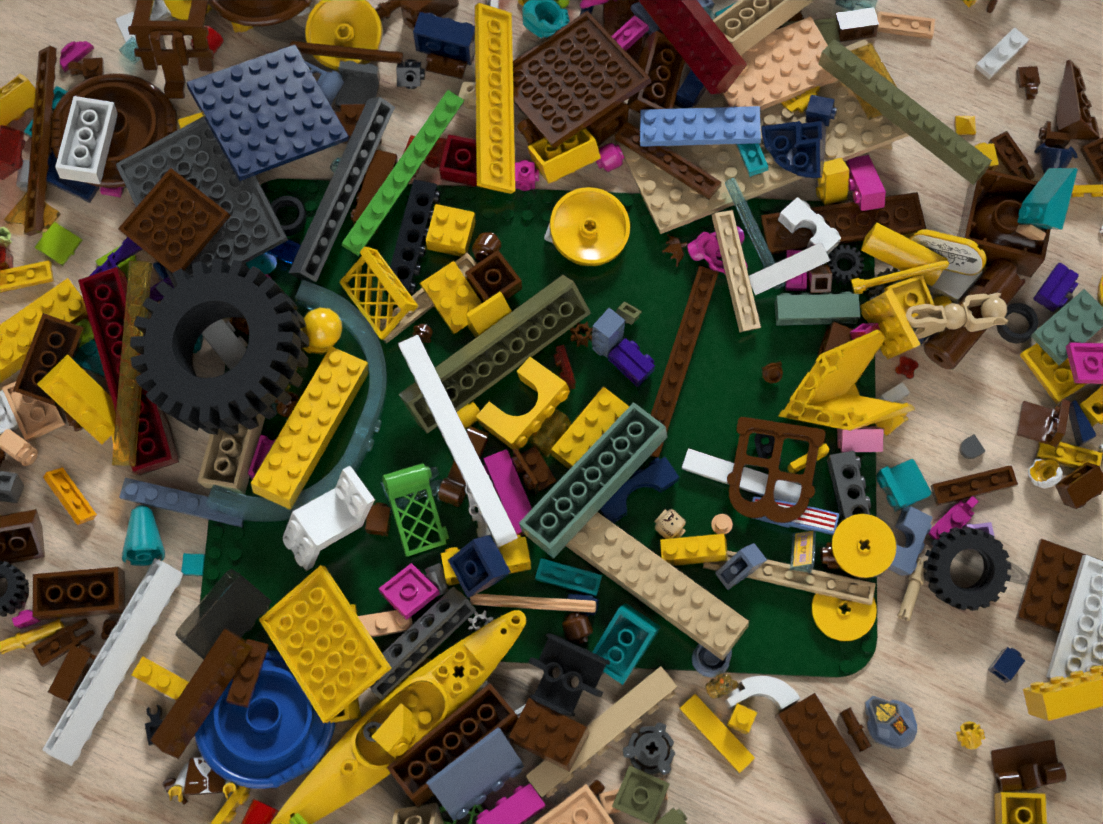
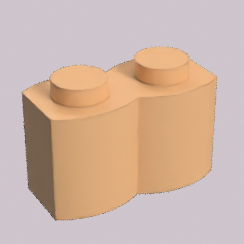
(18, 448)

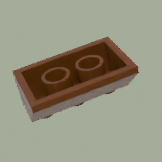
(21, 537)

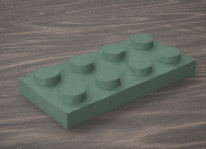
(1071, 324)

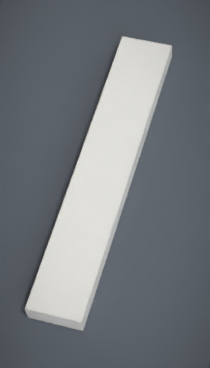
(750, 481)

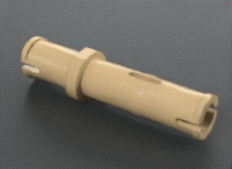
(915, 580)

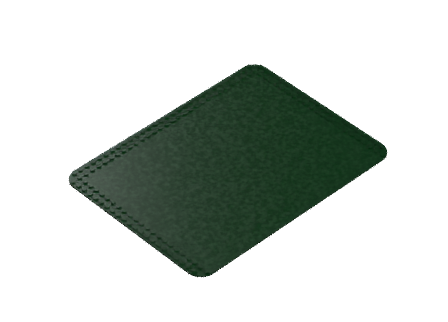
(718, 389)

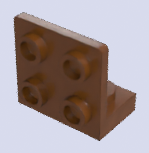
(1043, 423)
(534, 470)

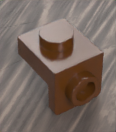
(1053, 139)

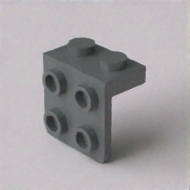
(359, 84)

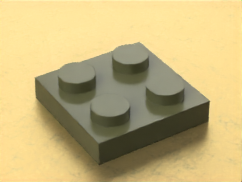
(640, 795)

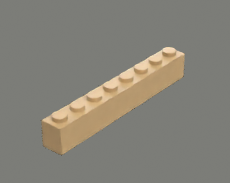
(606, 728)

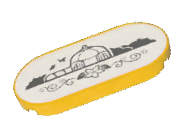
(962, 253)

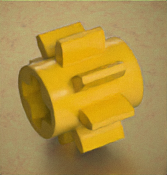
(970, 735)

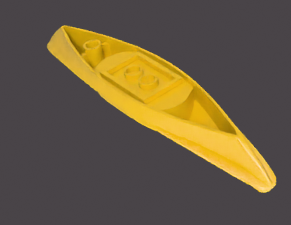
(428, 693)

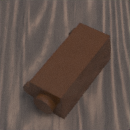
(72, 672)

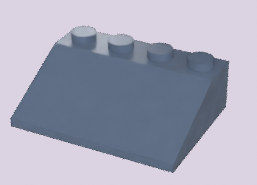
(476, 774)

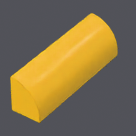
(900, 251)

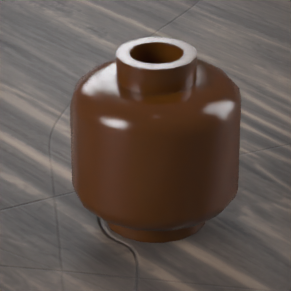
(486, 245)
(577, 627)

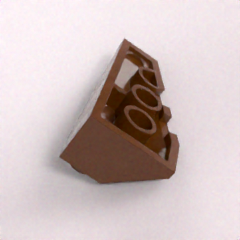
(1073, 107)

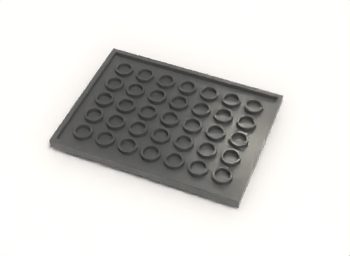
(200, 160)

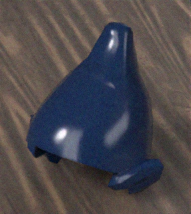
(1054, 157)

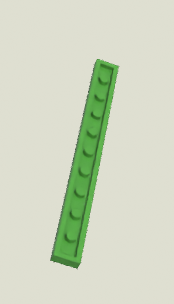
(402, 173)

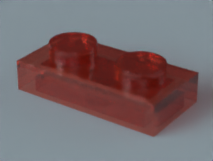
(561, 359)

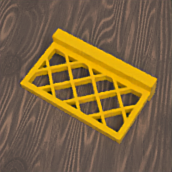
(386, 277)

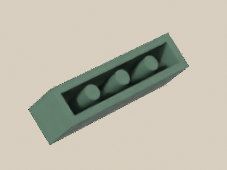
(817, 309)

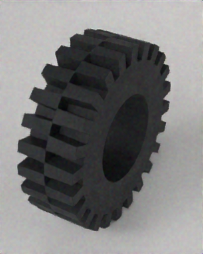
(181, 319)

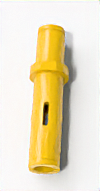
(30, 636)

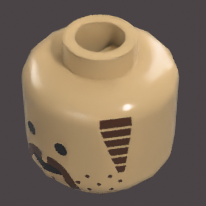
(670, 524)

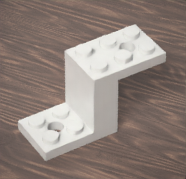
(327, 518)

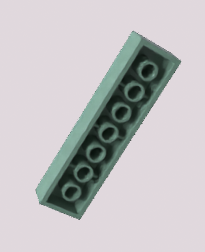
(593, 480)

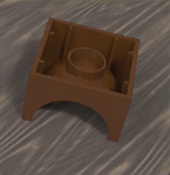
(992, 219)

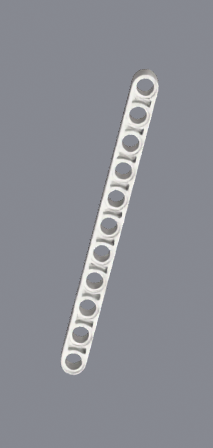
(458, 441)

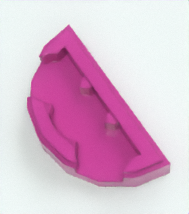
(74, 52)

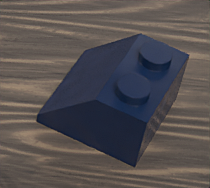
(479, 565)

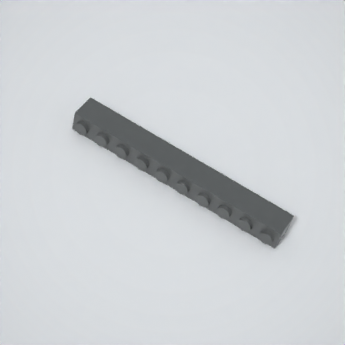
(342, 190)

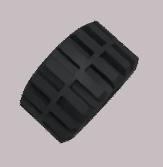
(16, 589)

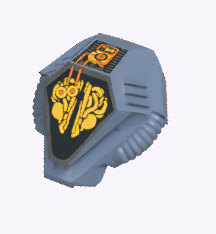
(890, 722)

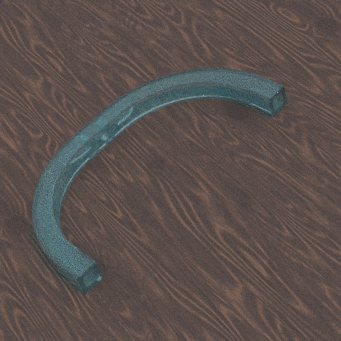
(264, 510)

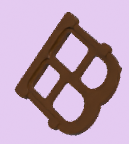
(766, 505)

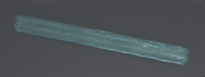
(750, 224)

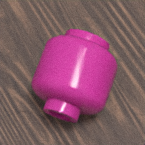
(610, 156)

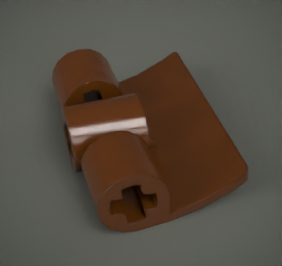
(1027, 766)

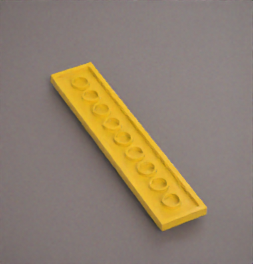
(494, 99)

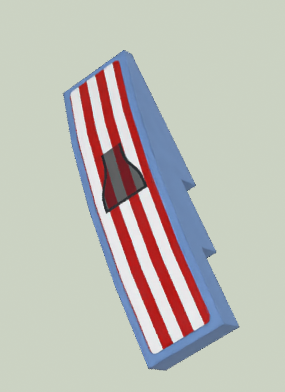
(811, 519)

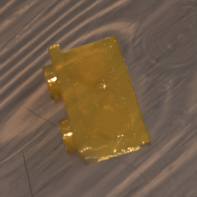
(550, 432)

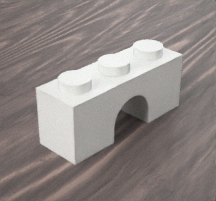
(799, 215)

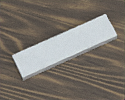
(789, 268)

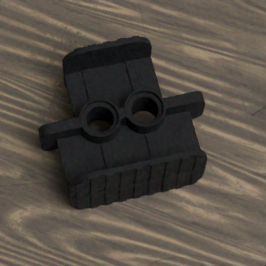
(572, 661)

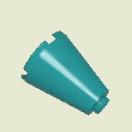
(142, 538)

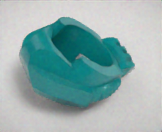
(544, 17)

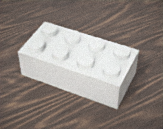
(86, 140)

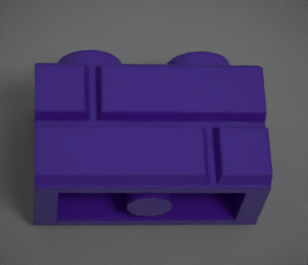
(1056, 287)
(632, 362)

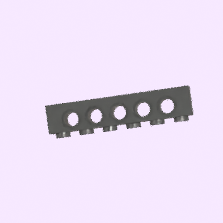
(849, 462)
(423, 639)

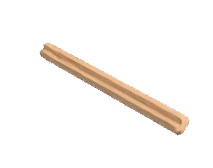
(533, 603)

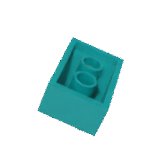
(1049, 199)
(625, 642)

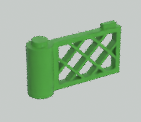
(411, 481)

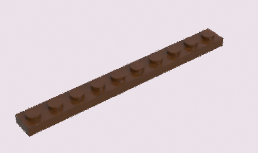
(40, 141)
(683, 348)

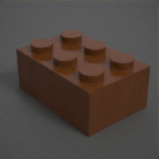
(549, 735)

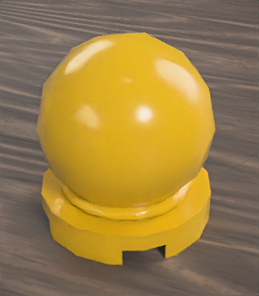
(323, 330)

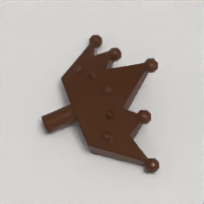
(675, 248)

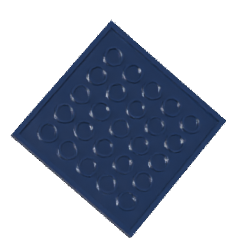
(267, 112)

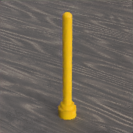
(860, 285)

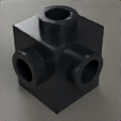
(410, 74)

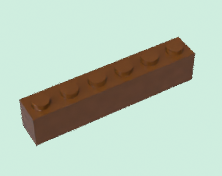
(201, 694)

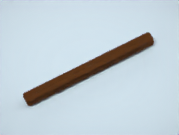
(349, 52)

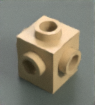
(468, 94)

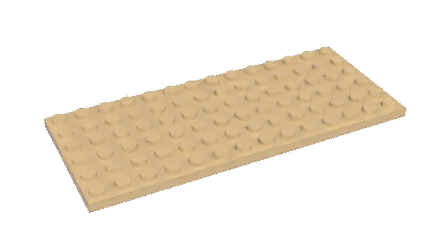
(676, 204)

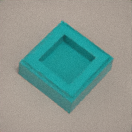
(193, 564)

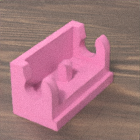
(861, 439)

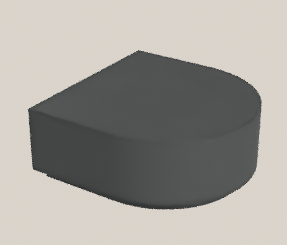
(971, 447)

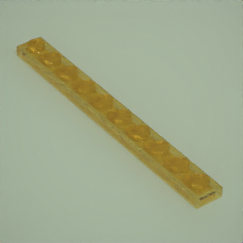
(129, 390)

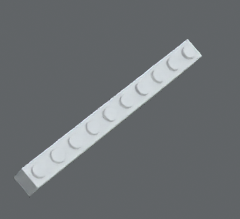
(112, 662)

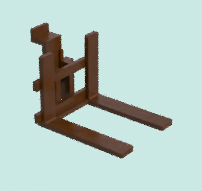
(153, 49)

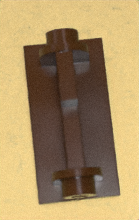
(445, 66)

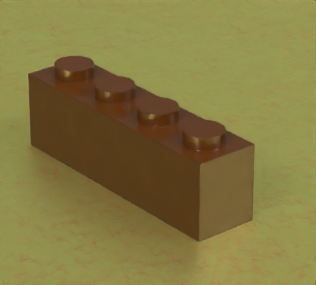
(378, 170)

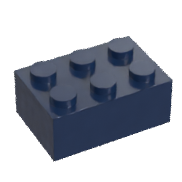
(444, 37)

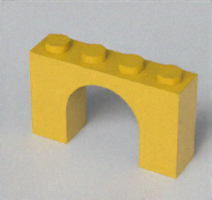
(517, 429)

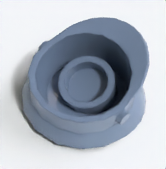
(709, 664)

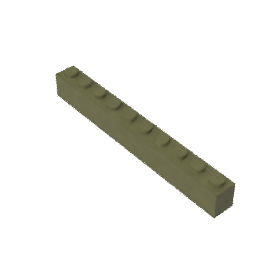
(904, 112)

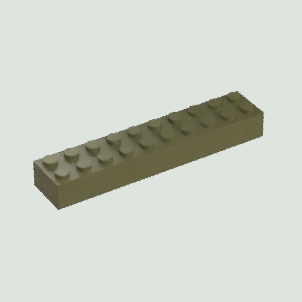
(502, 348)

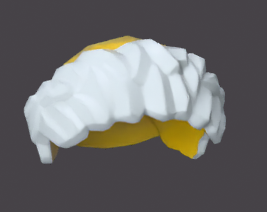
(1045, 473)

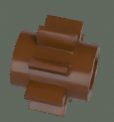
(578, 337)
(286, 410)
(827, 556)

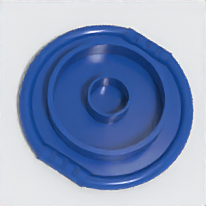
(270, 739)

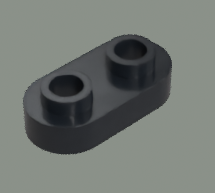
(764, 451)

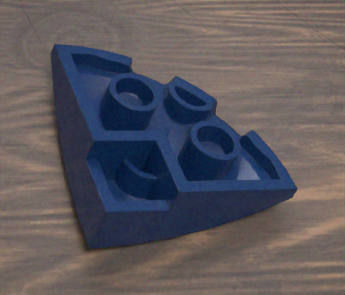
(797, 146)

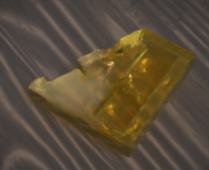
(17, 214)

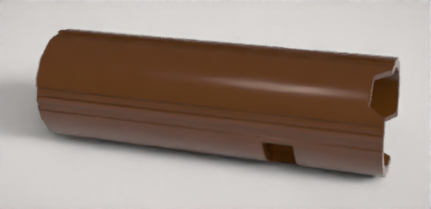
(951, 345)

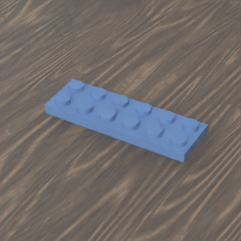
(700, 126)

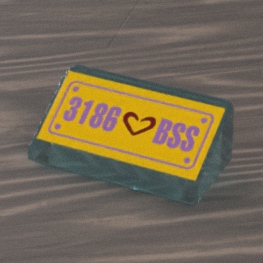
(803, 551)

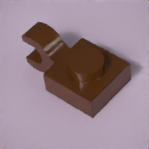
(90, 68)
(1029, 79)

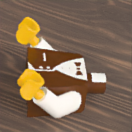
(200, 779)

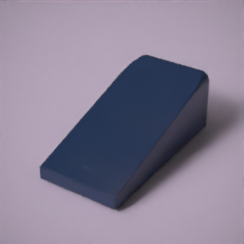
(1080, 425)

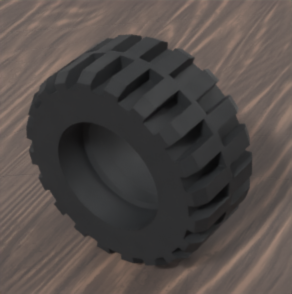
(991, 580)

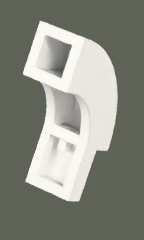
(769, 687)

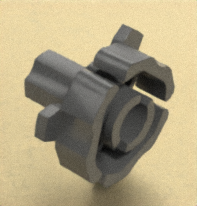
(653, 739)

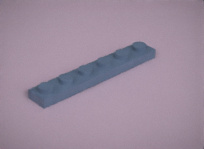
(173, 500)

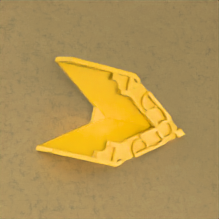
(830, 393)

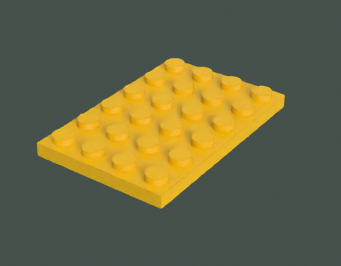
(324, 644)

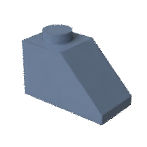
(740, 566)

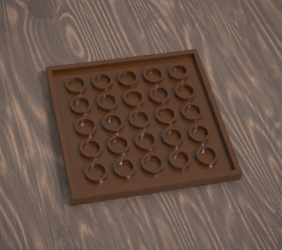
(574, 79)

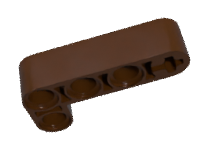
(453, 487)

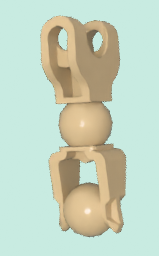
(953, 316)

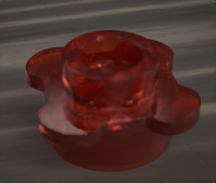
(912, 365)

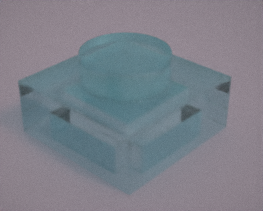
(128, 50)

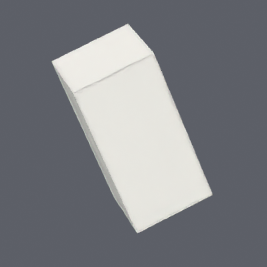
(896, 394)

